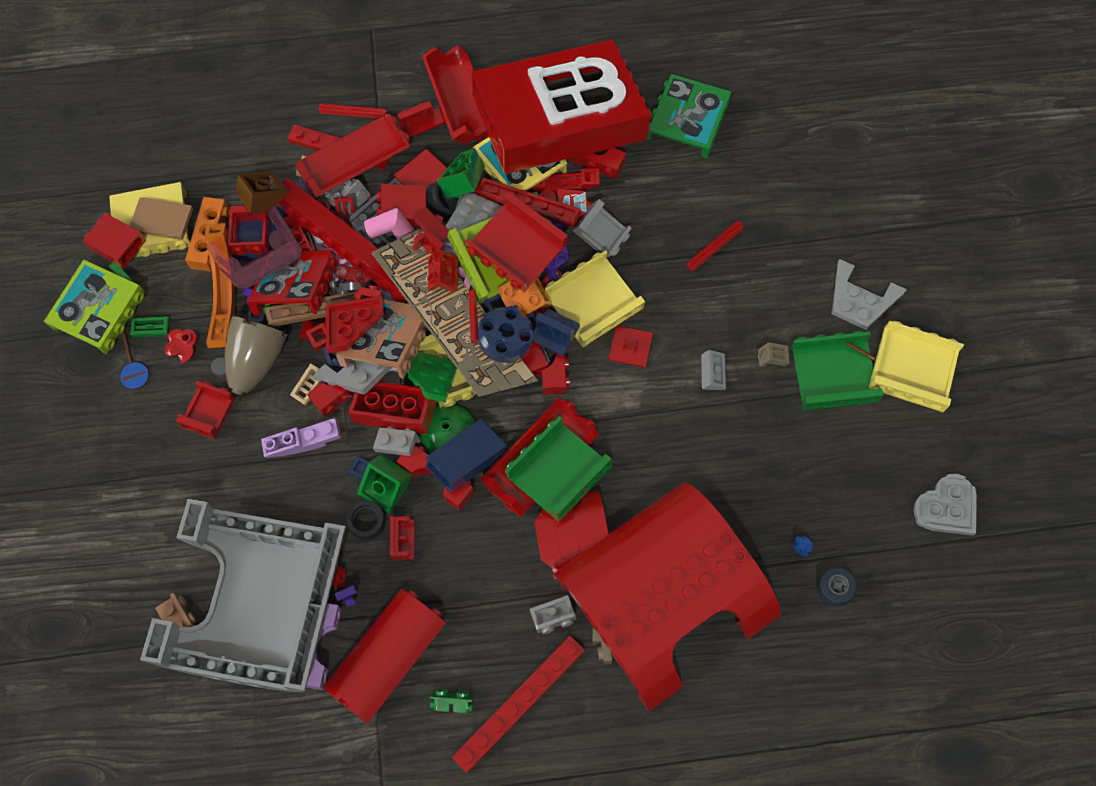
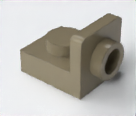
(773, 354)

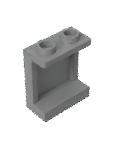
(601, 230)

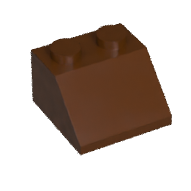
(260, 190)

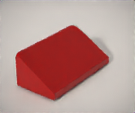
(427, 220)

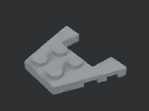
(858, 304)
(356, 377)

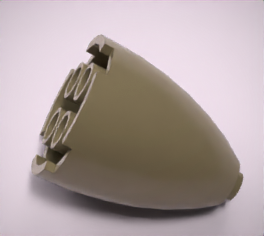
(250, 353)

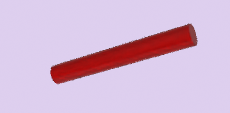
(473, 316)

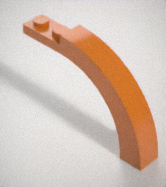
(223, 289)

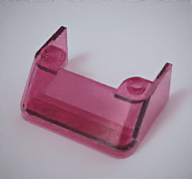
(284, 252)

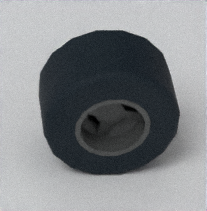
(837, 579)

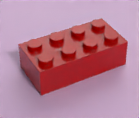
(393, 407)

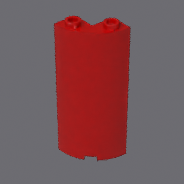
(453, 87)
(352, 154)
(496, 478)
(384, 655)

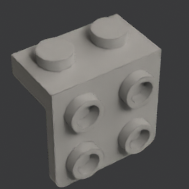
(350, 187)

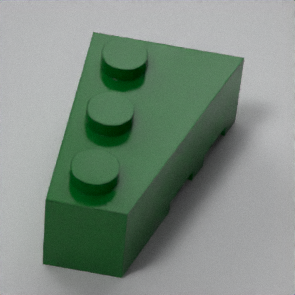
(462, 174)

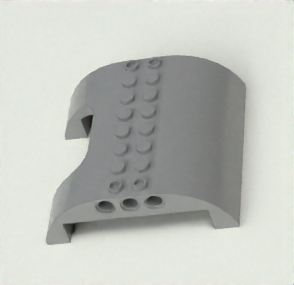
(264, 601)

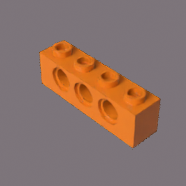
(209, 209)

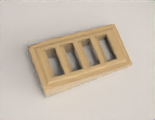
(304, 381)

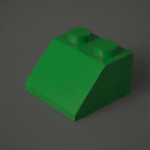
(384, 483)

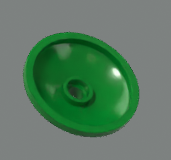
(457, 419)

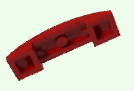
(573, 181)

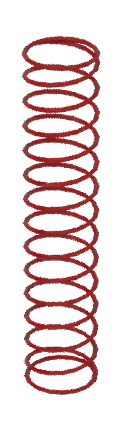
(353, 279)

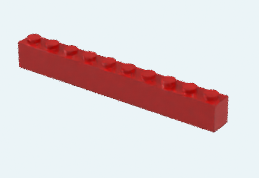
(336, 235)

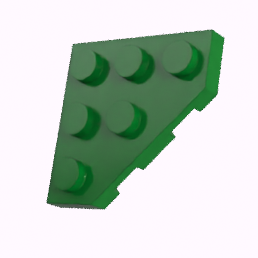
(433, 375)

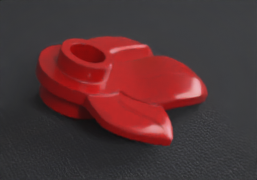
(179, 345)

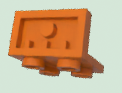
(526, 302)

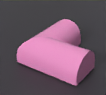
(390, 221)

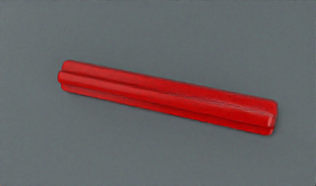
(356, 111)
(714, 246)

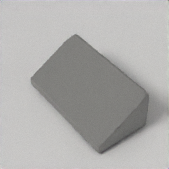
(713, 370)

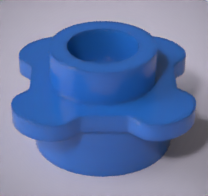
(802, 545)

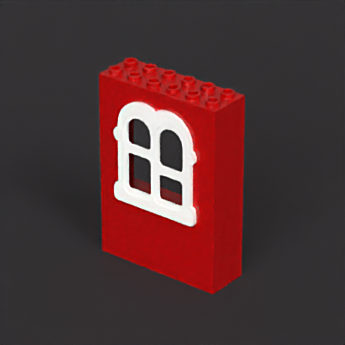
(529, 128)

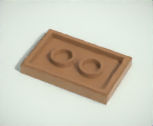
(161, 218)

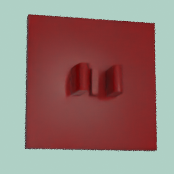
(630, 346)

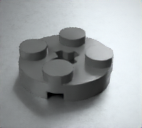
(343, 288)

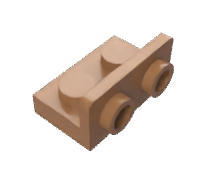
(175, 611)

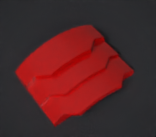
(573, 534)

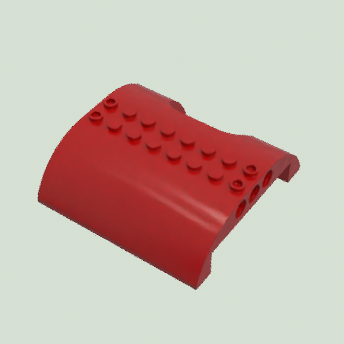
(663, 580)

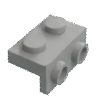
(396, 441)
(553, 614)

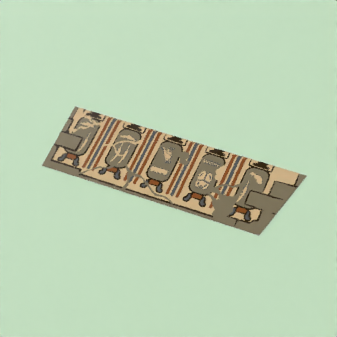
(448, 318)

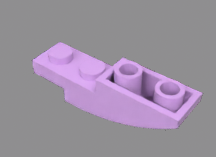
(301, 440)

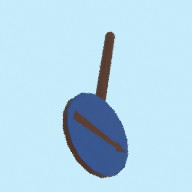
(134, 374)

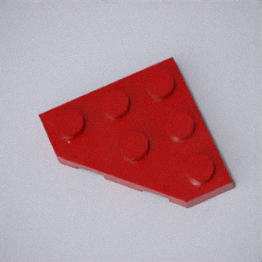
(350, 321)

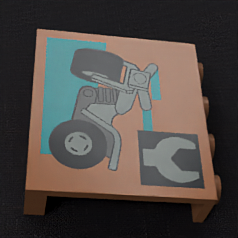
(390, 341)

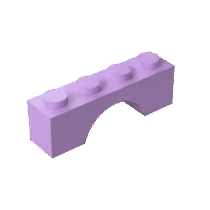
(318, 672)

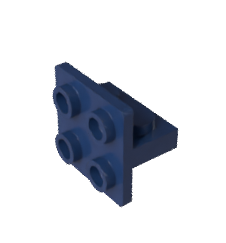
(554, 331)

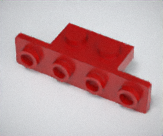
(420, 119)

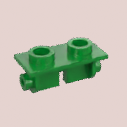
(443, 699)

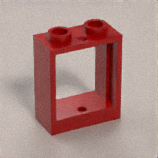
(239, 214)

